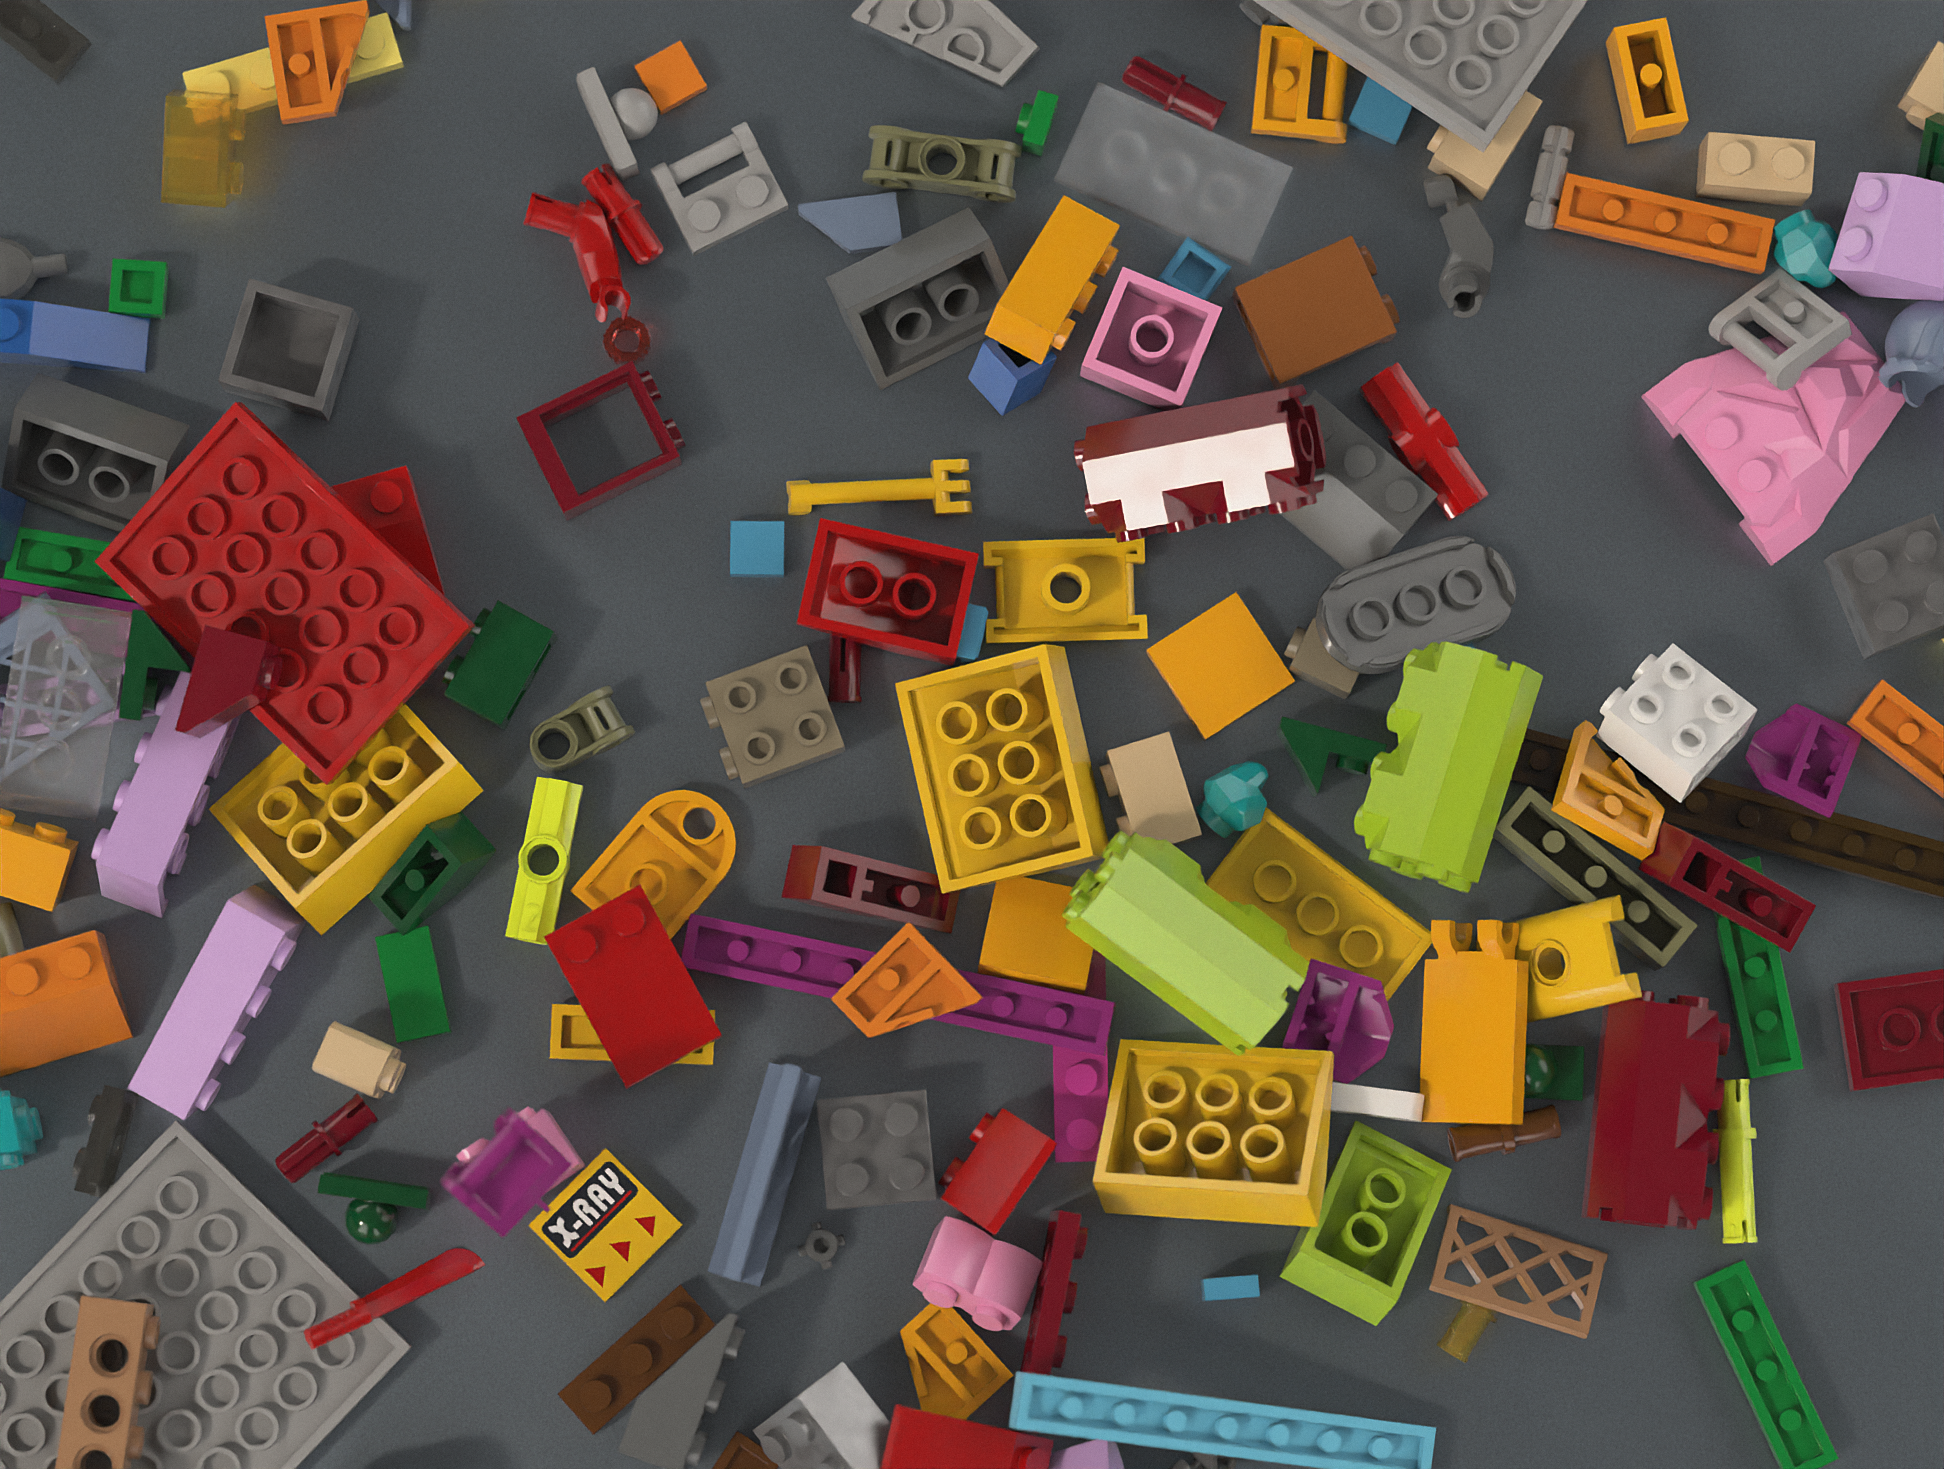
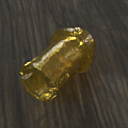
(1466, 1330)

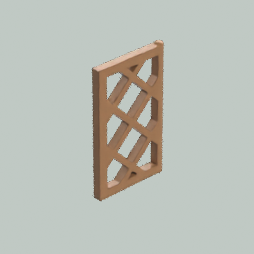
(1484, 1292)

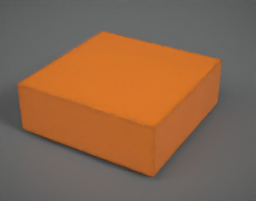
(670, 77)

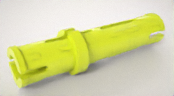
(1736, 1163)

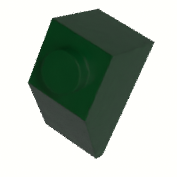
(431, 871)

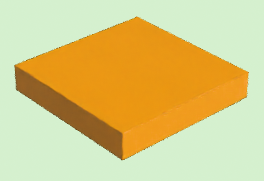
(1220, 666)
(1029, 937)

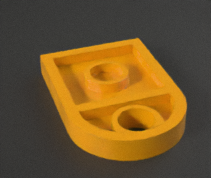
(663, 859)

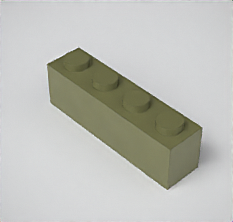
(1588, 872)

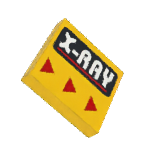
(605, 1225)

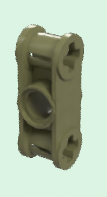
(915, 149)

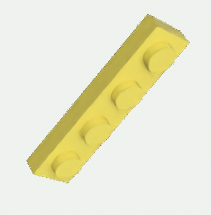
(253, 75)

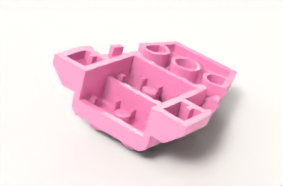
(1778, 450)

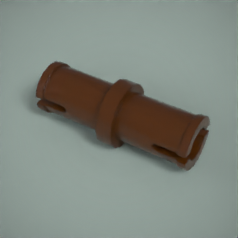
(1487, 1138)

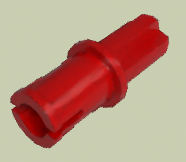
(623, 214)

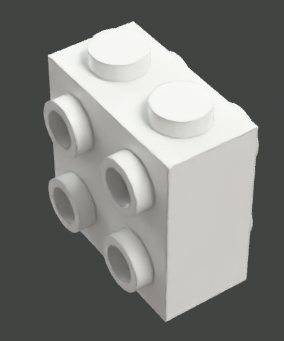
(1674, 721)

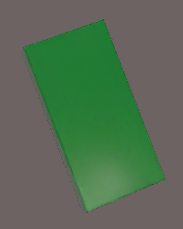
(413, 985)

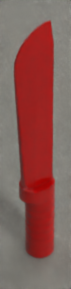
(412, 1285)

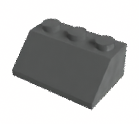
(921, 297)
(89, 452)
(1365, 497)

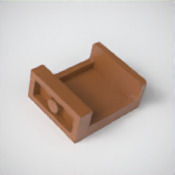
(1315, 311)

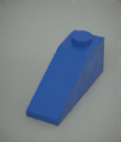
(72, 337)

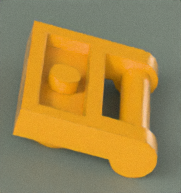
(1285, 85)

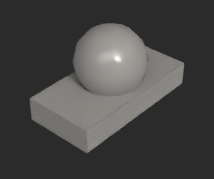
(625, 116)

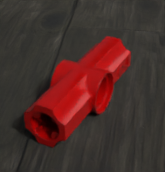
(1423, 441)

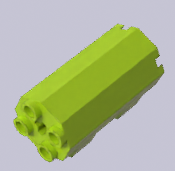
(1455, 755)
(1184, 941)

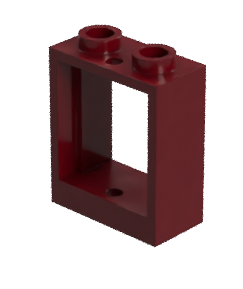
(645, 394)

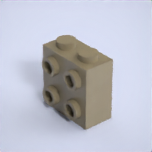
(772, 718)

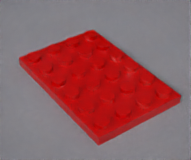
(276, 555)

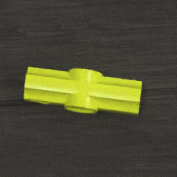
(553, 826)

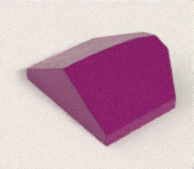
(1804, 757)
(1341, 1015)

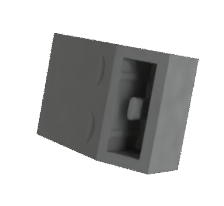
(671, 1411)

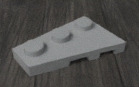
(957, 31)

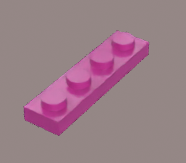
(1081, 1087)

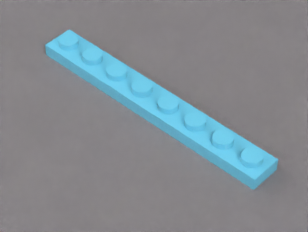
(1216, 1425)

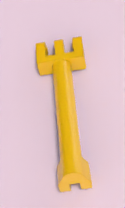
(805, 494)

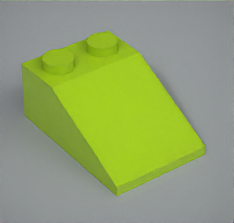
(1368, 1225)

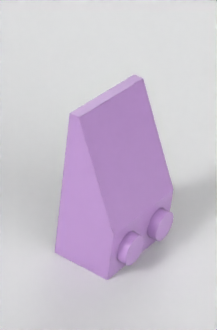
(1893, 238)

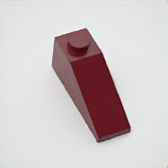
(1727, 887)
(868, 888)

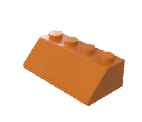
(59, 1002)

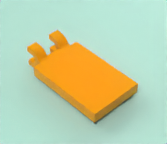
(1474, 1026)

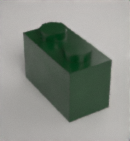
(498, 664)

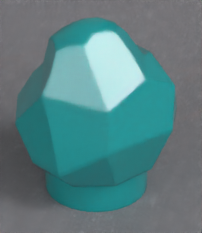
(1806, 248)
(1234, 798)

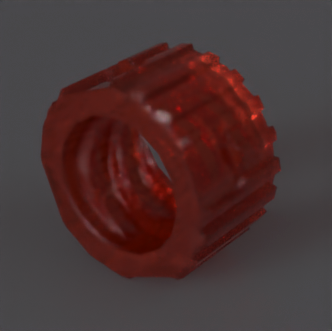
(618, 326)

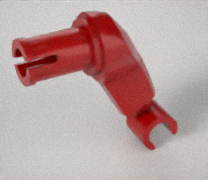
(592, 245)

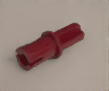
(1173, 92)
(325, 1139)

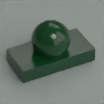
(1554, 1072)
(372, 1211)

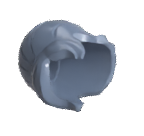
(1915, 351)

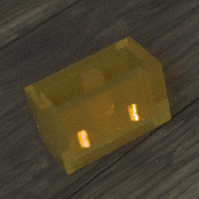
(202, 148)

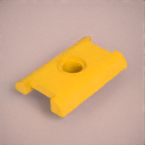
(1032, 614)
(1590, 957)

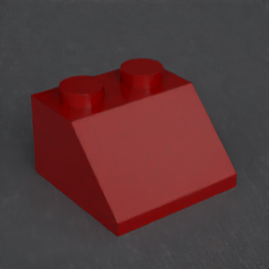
(997, 1170)

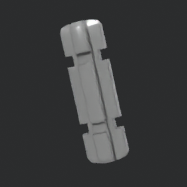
(1549, 177)

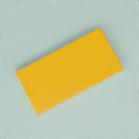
(1320, 903)

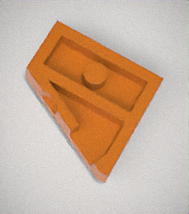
(314, 57)
(904, 986)

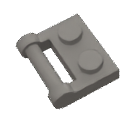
(728, 204)
(1789, 314)

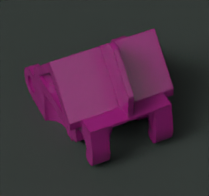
(507, 1174)

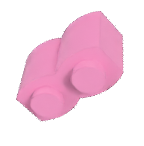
(977, 1274)

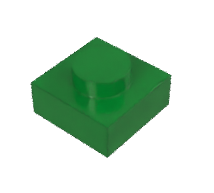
(1036, 122)
(138, 288)

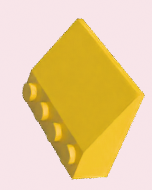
(1003, 768)
(340, 839)
(1216, 1133)

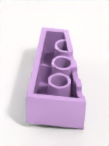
(158, 805)
(217, 1001)

